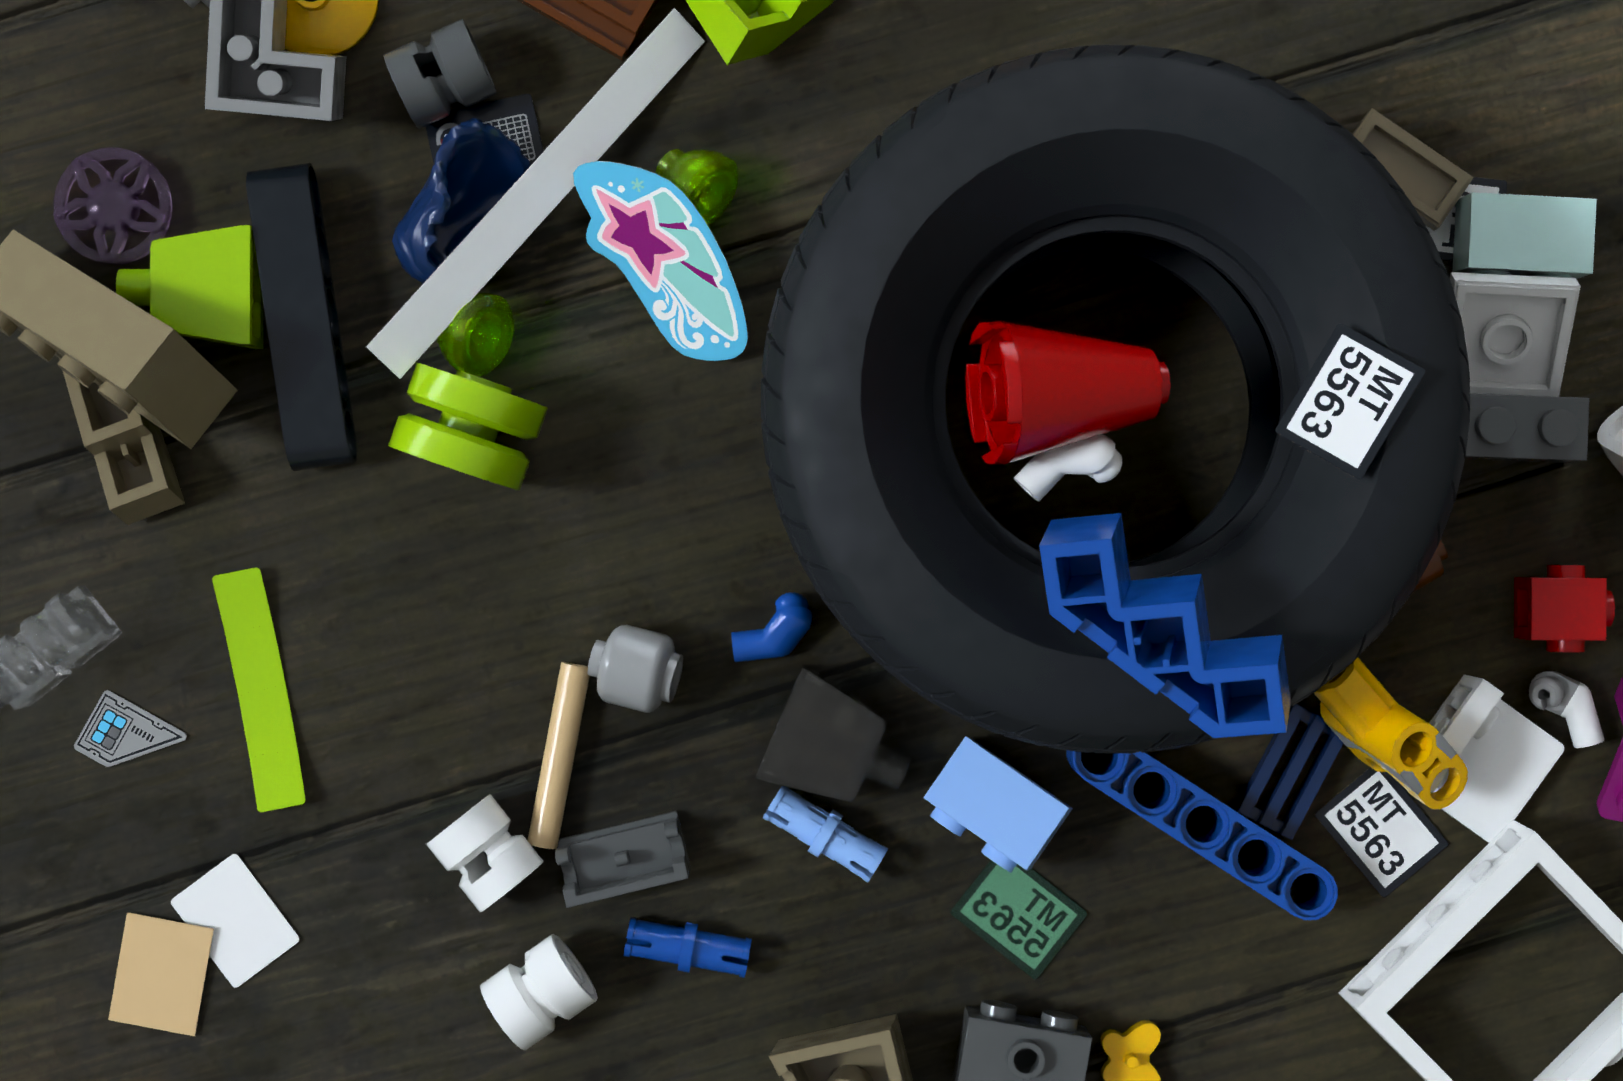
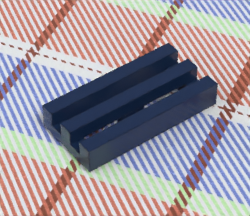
(1311, 783)

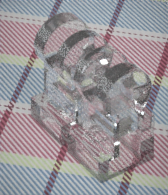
(51, 644)

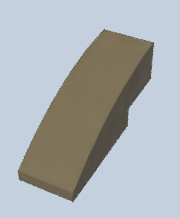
(128, 455)

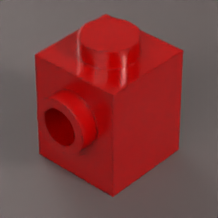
(1562, 608)

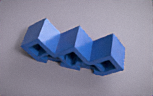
(1162, 631)

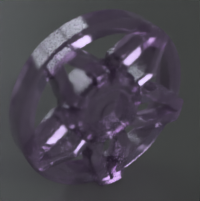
(112, 205)

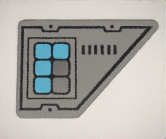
(123, 732)

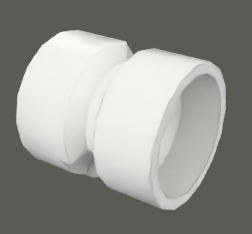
(463, 848)
(534, 995)

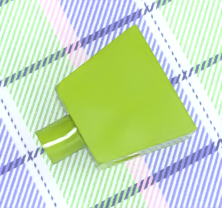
(202, 286)

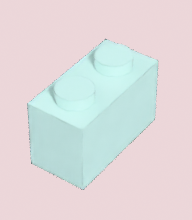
(1524, 235)

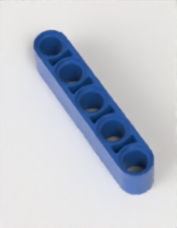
(1223, 841)

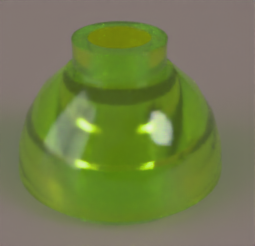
(704, 177)
(478, 335)

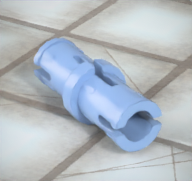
(825, 833)

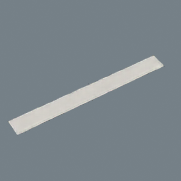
(535, 194)

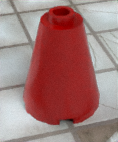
(1056, 389)

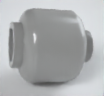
(636, 668)

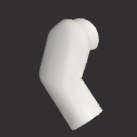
(1087, 457)

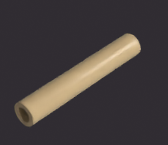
(558, 755)

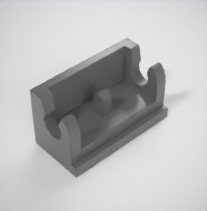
(622, 858)

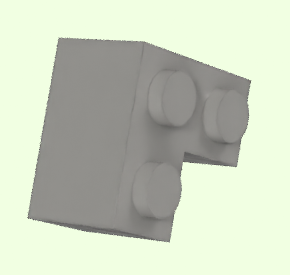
(257, 75)

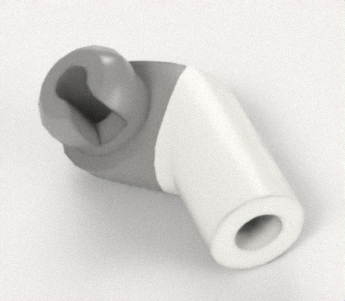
(1570, 700)

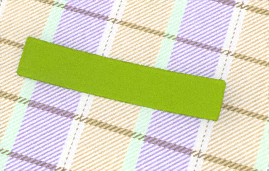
(260, 689)

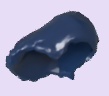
(465, 183)

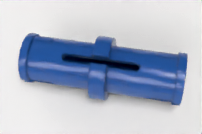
(687, 947)

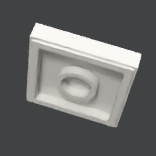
(1516, 330)

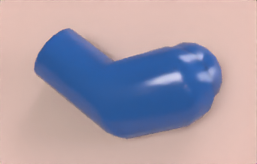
(780, 634)

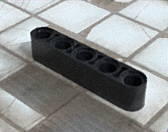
(301, 317)

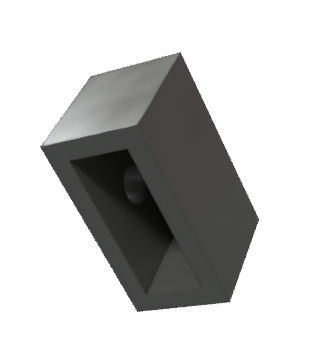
(1016, 1047)

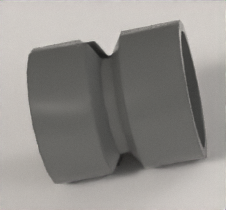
(416, 70)

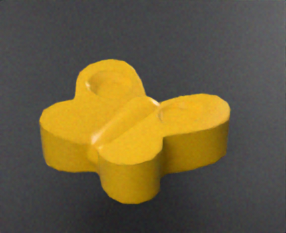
(1130, 1053)

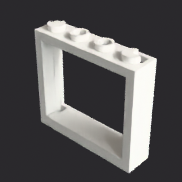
(1451, 917)

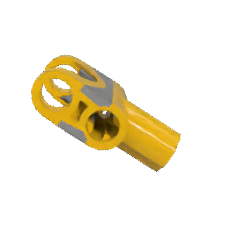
(1390, 736)

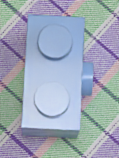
(996, 805)

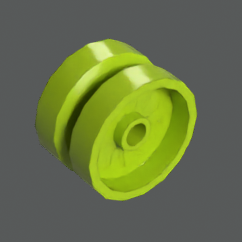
(468, 425)

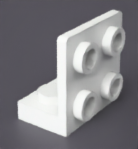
(1501, 751)

